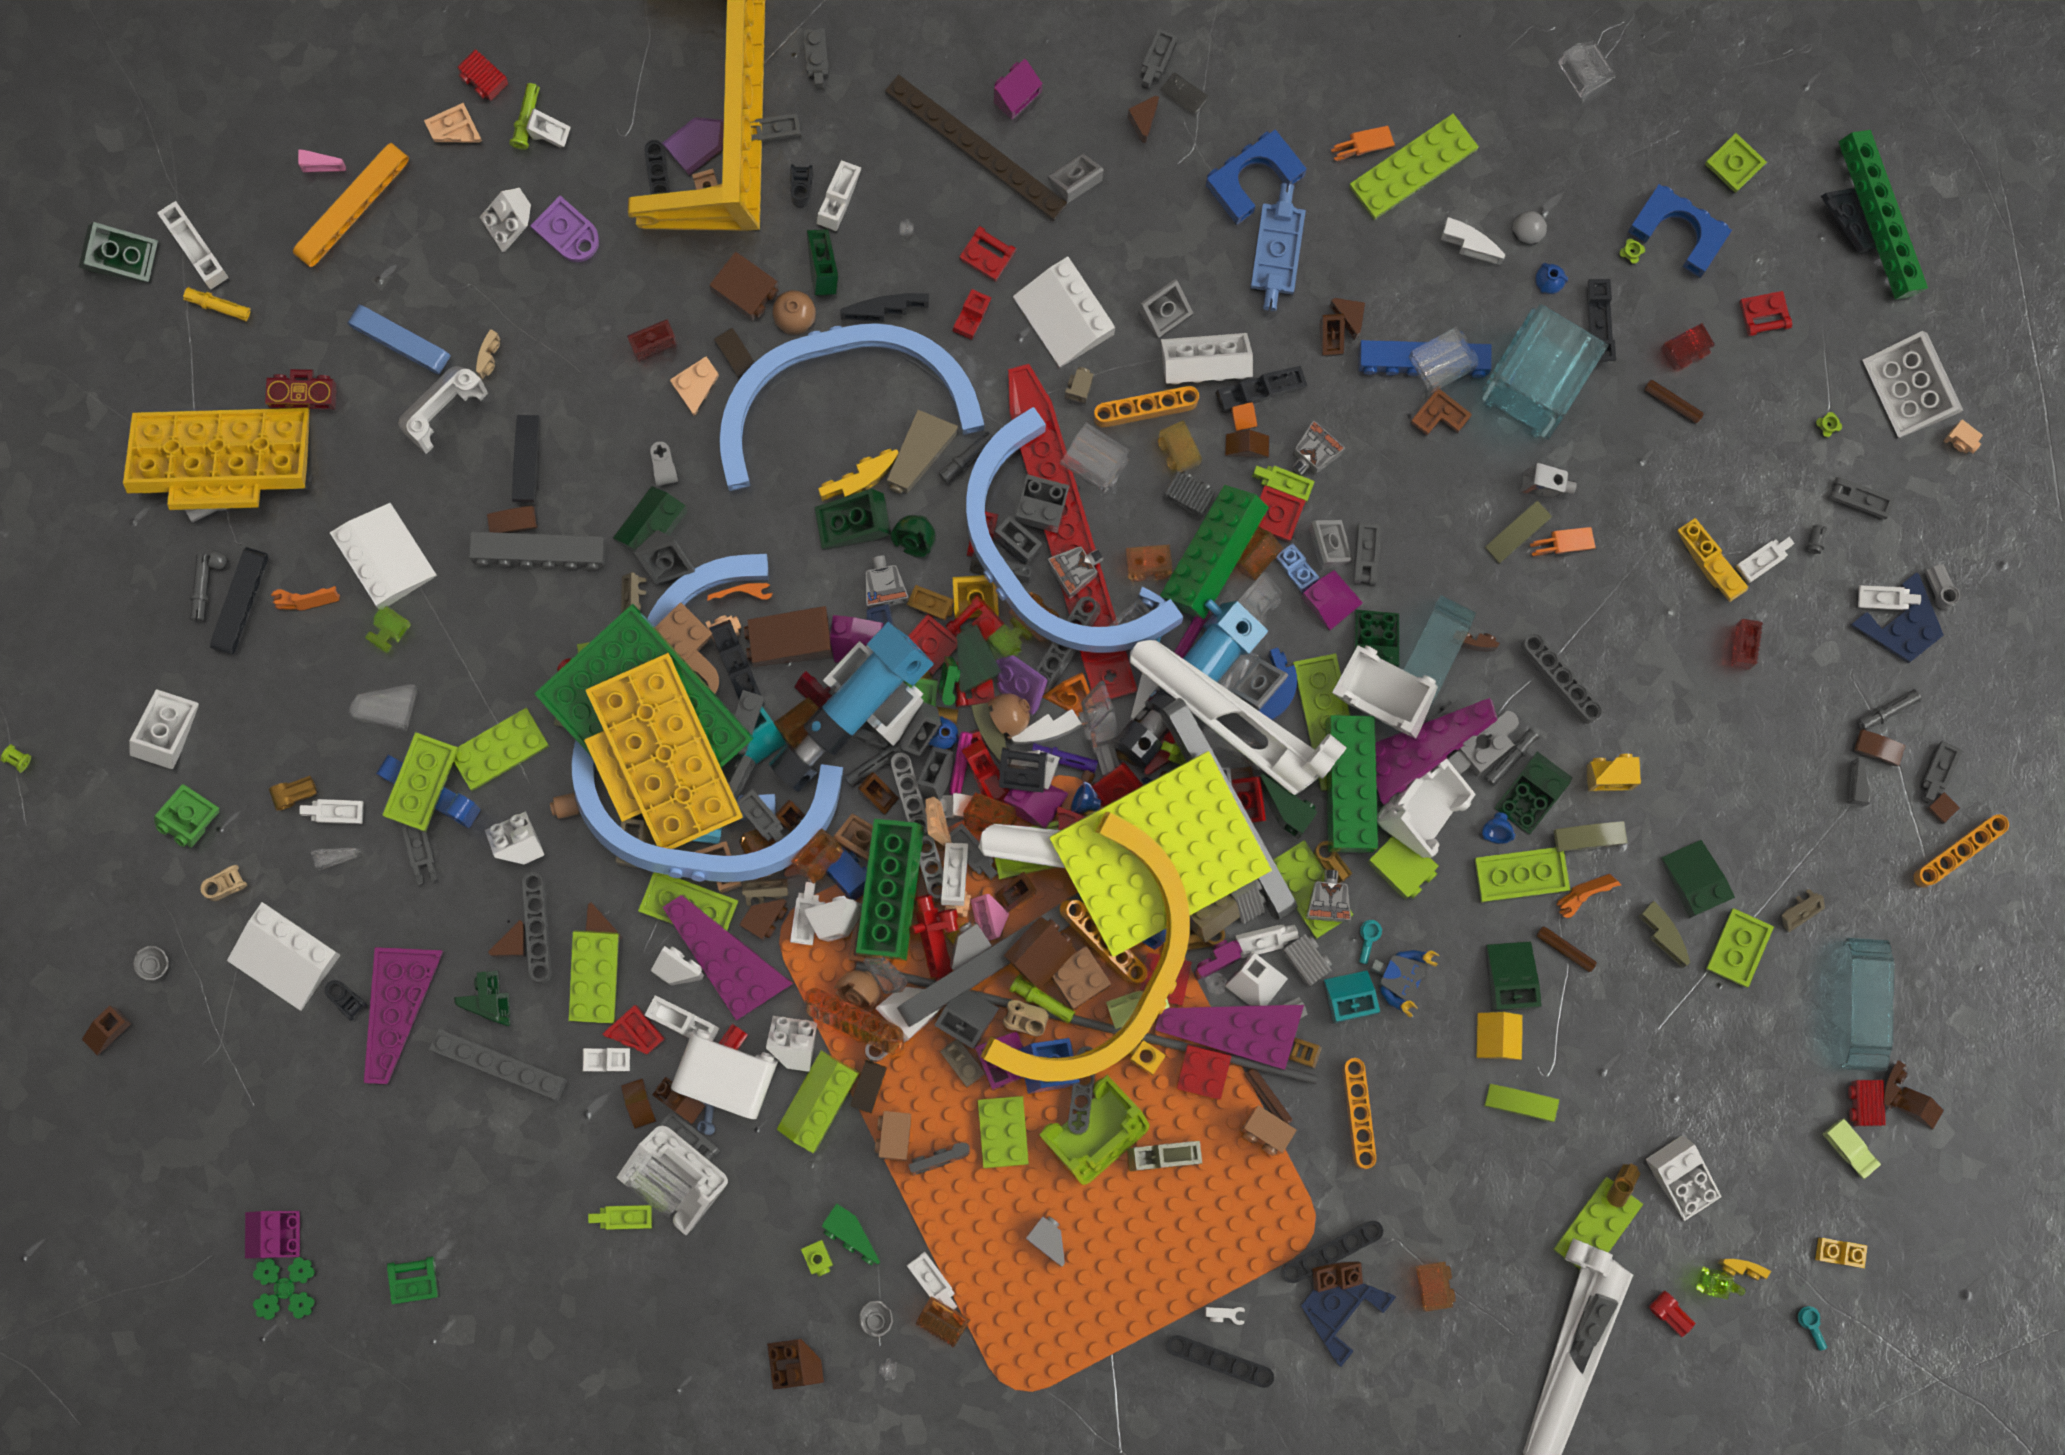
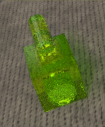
(390, 625)
(1007, 641)
(1718, 1284)

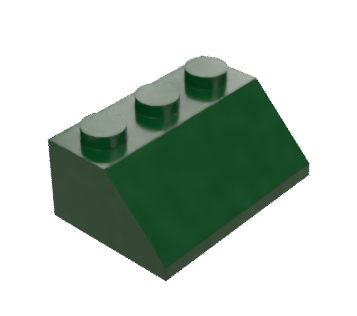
(654, 512)

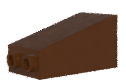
(789, 637)

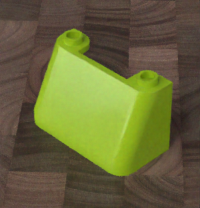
(1111, 1131)

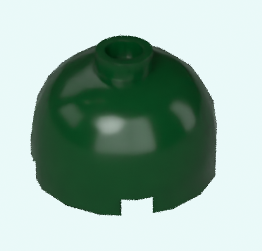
(914, 534)

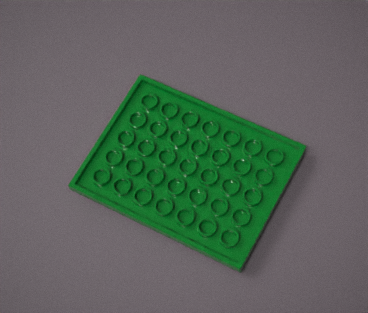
(618, 648)

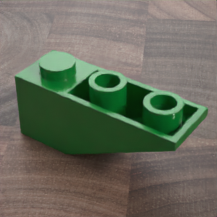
(846, 1227)

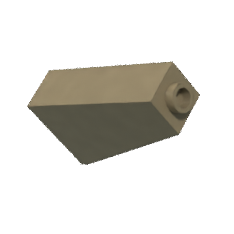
(920, 449)

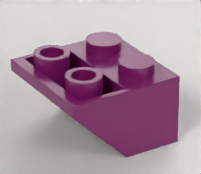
(1017, 89)
(995, 1075)
(272, 1234)

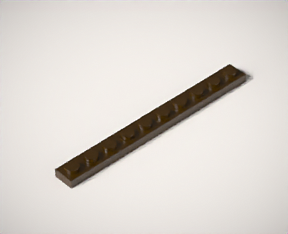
(976, 147)

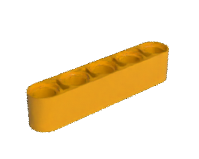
(1154, 399)
(1970, 846)
(1093, 938)
(1360, 1102)

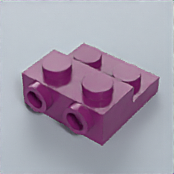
(1222, 956)

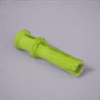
(520, 134)
(1035, 995)

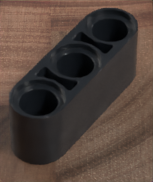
(655, 163)

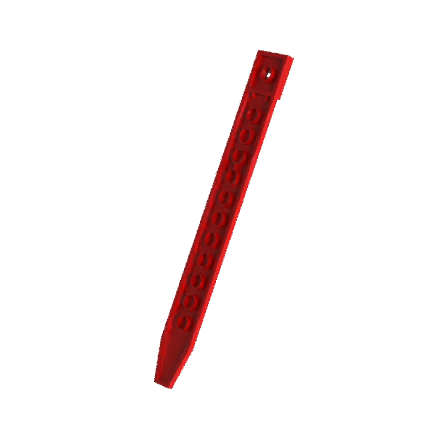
(1043, 460)

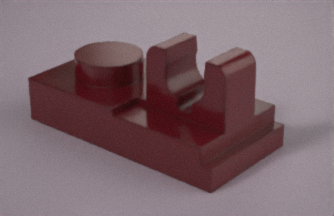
(811, 688)

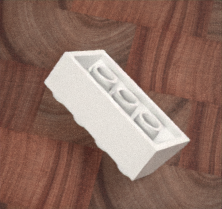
(1207, 358)

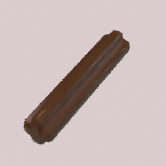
(1674, 401)
(1566, 949)
(1267, 1095)

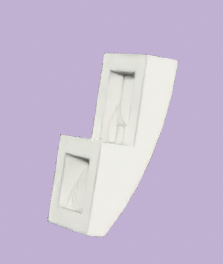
(606, 1060)

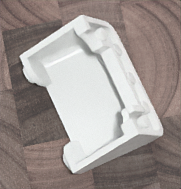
(416, 418)
(1386, 691)
(899, 708)
(1425, 807)
(724, 1075)
(688, 1164)

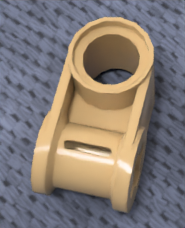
(224, 882)
(1026, 1018)

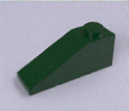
(822, 262)

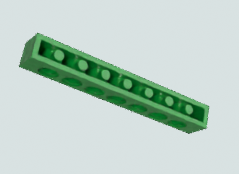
(1883, 214)

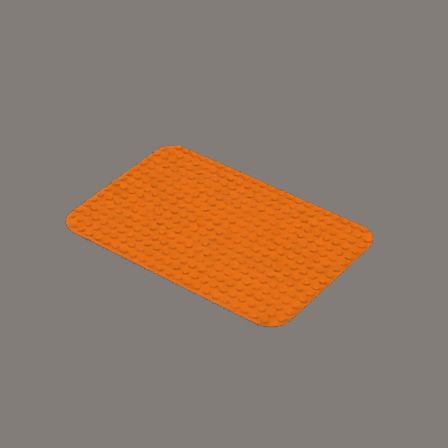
(1132, 1241)

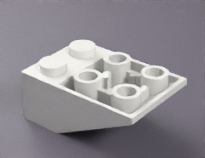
(1684, 1177)

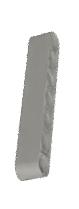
(918, 816)

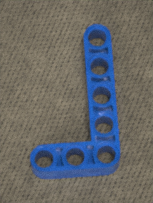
(450, 804)

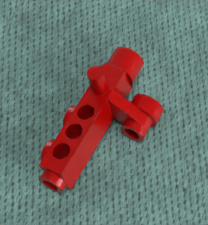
(931, 928)

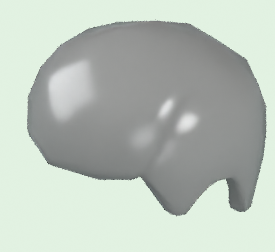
(1529, 227)
(150, 963)
(875, 1319)

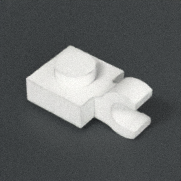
(1218, 1314)

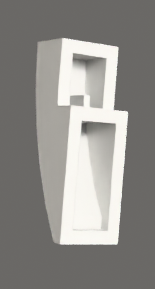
(838, 195)
(1472, 242)
(1047, 729)
(678, 1018)

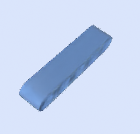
(399, 339)

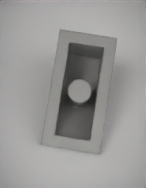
(968, 945)
(1048, 1239)

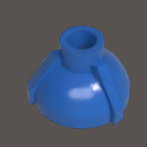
(1546, 282)
(945, 741)
(1085, 799)
(1498, 829)

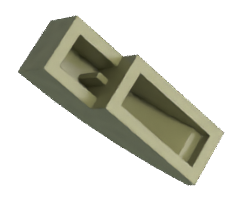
(1518, 532)
(992, 737)
(1590, 836)
(1665, 933)
(1164, 1156)

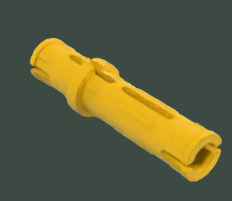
(208, 301)

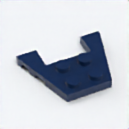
(1909, 632)
(1333, 1307)

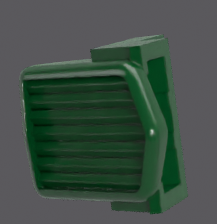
(489, 1001)

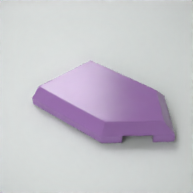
(696, 143)
(1021, 681)

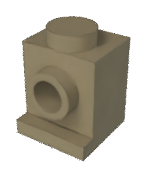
(1080, 385)

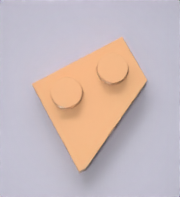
(453, 126)
(695, 383)
(936, 821)

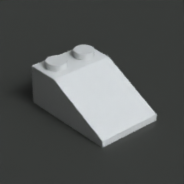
(163, 729)

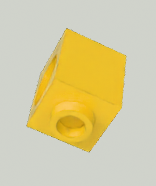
(1157, 1057)

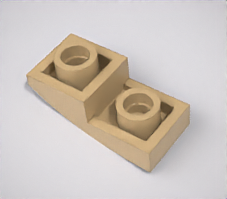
(485, 361)

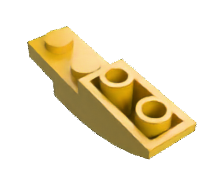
(869, 474)
(1711, 561)

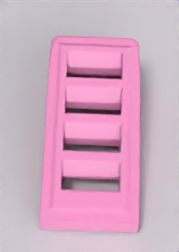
(317, 162)

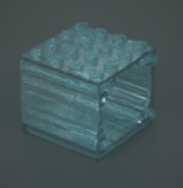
(1543, 371)

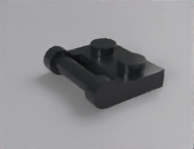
(1020, 776)

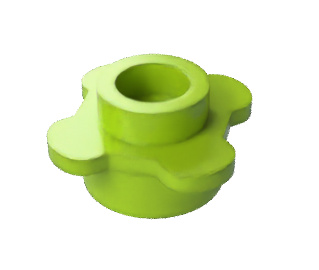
(1632, 245)
(1833, 420)

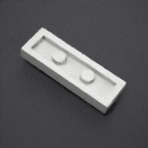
(954, 874)

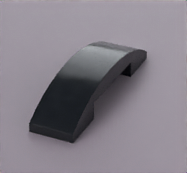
(1600, 315)

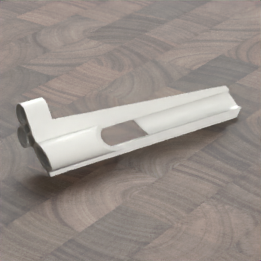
(1284, 758)
(1020, 844)
(1564, 1383)

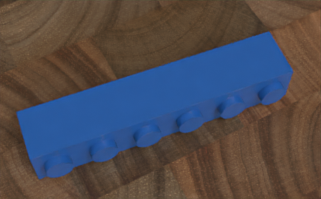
(1394, 357)

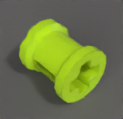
(15, 758)

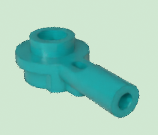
(1370, 932)
(1810, 1319)

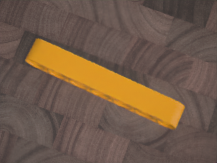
(350, 205)

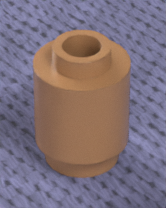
(564, 806)

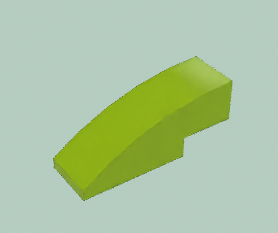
(1522, 1103)

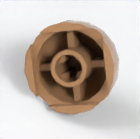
(794, 312)
(1010, 713)
(859, 989)

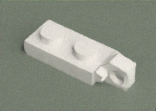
(1764, 559)
(1886, 598)
(334, 811)
(802, 929)
(1266, 939)
(932, 1279)

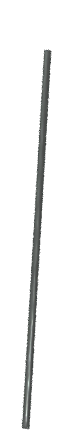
(1109, 1028)

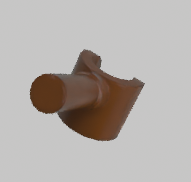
(1088, 777)

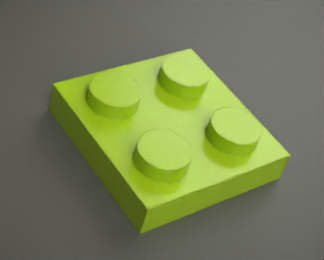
(1735, 163)

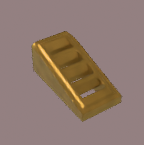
(1302, 1060)

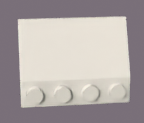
(1064, 312)
(1912, 384)
(383, 555)
(282, 956)

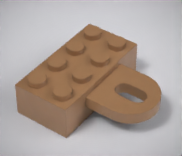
(687, 637)

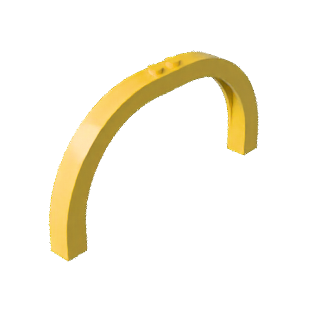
(1159, 986)

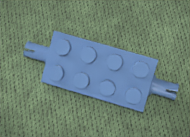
(1278, 248)

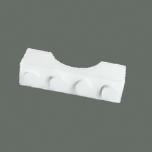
(193, 245)

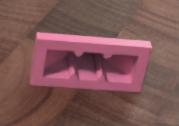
(989, 916)

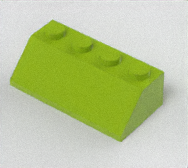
(818, 1101)

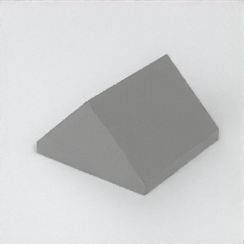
(1076, 177)
(1165, 308)
(1330, 543)
(1259, 684)

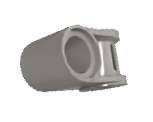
(663, 466)

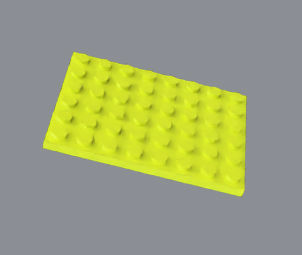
(1195, 825)

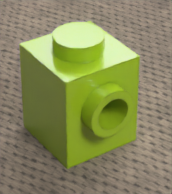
(817, 1258)

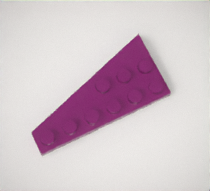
(1404, 758)
(730, 965)
(397, 993)
(1246, 1031)

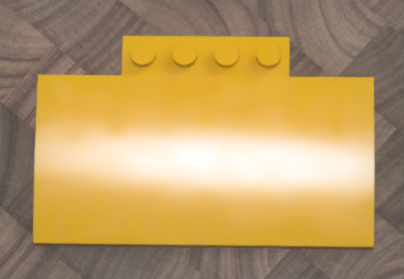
(217, 455)
(658, 755)

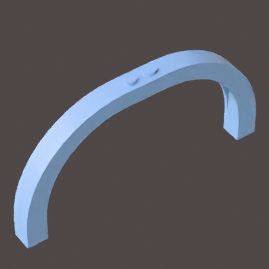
(831, 342)
(709, 575)
(1071, 635)
(699, 865)

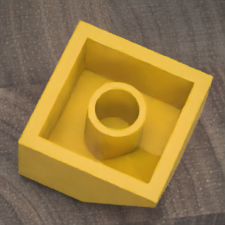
(1614, 775)

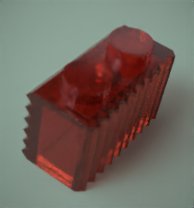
(652, 340)
(1688, 346)
(1746, 644)

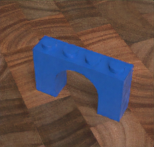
(1270, 151)
(1709, 232)

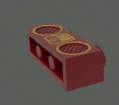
(293, 393)

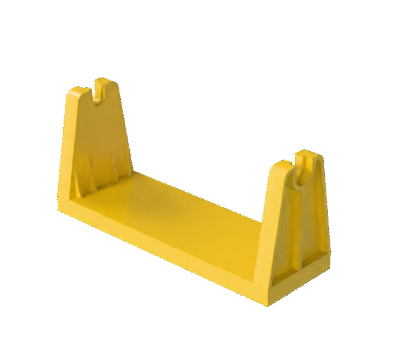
(738, 198)

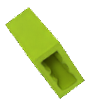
(1402, 868)

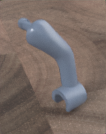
(706, 1126)

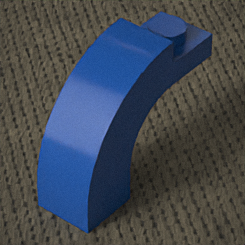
(1283, 696)

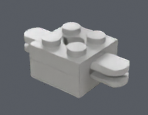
(1486, 747)

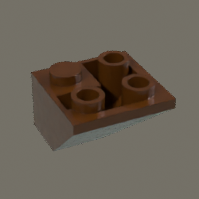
(793, 1364)

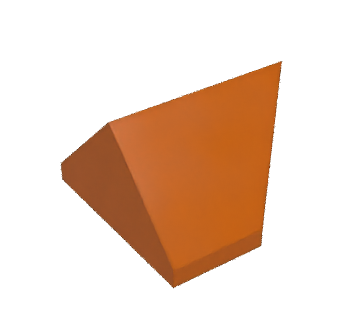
(1069, 693)

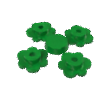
(283, 1288)

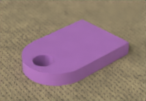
(565, 230)

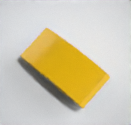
(1841, 1252)
(1738, 1267)

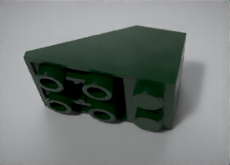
(1379, 632)
(1533, 792)
(1289, 811)
(1513, 977)

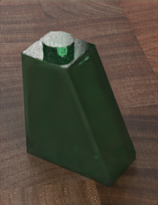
(975, 658)

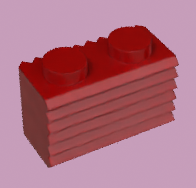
(482, 75)
(1867, 1103)

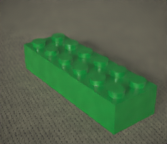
(1214, 550)
(1352, 786)
(890, 889)

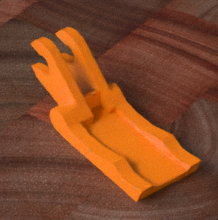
(1365, 142)
(1566, 541)
(750, 588)
(287, 600)
(1582, 891)

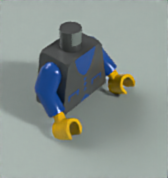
(1402, 977)

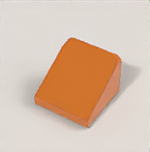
(1244, 416)

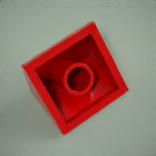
(1250, 794)

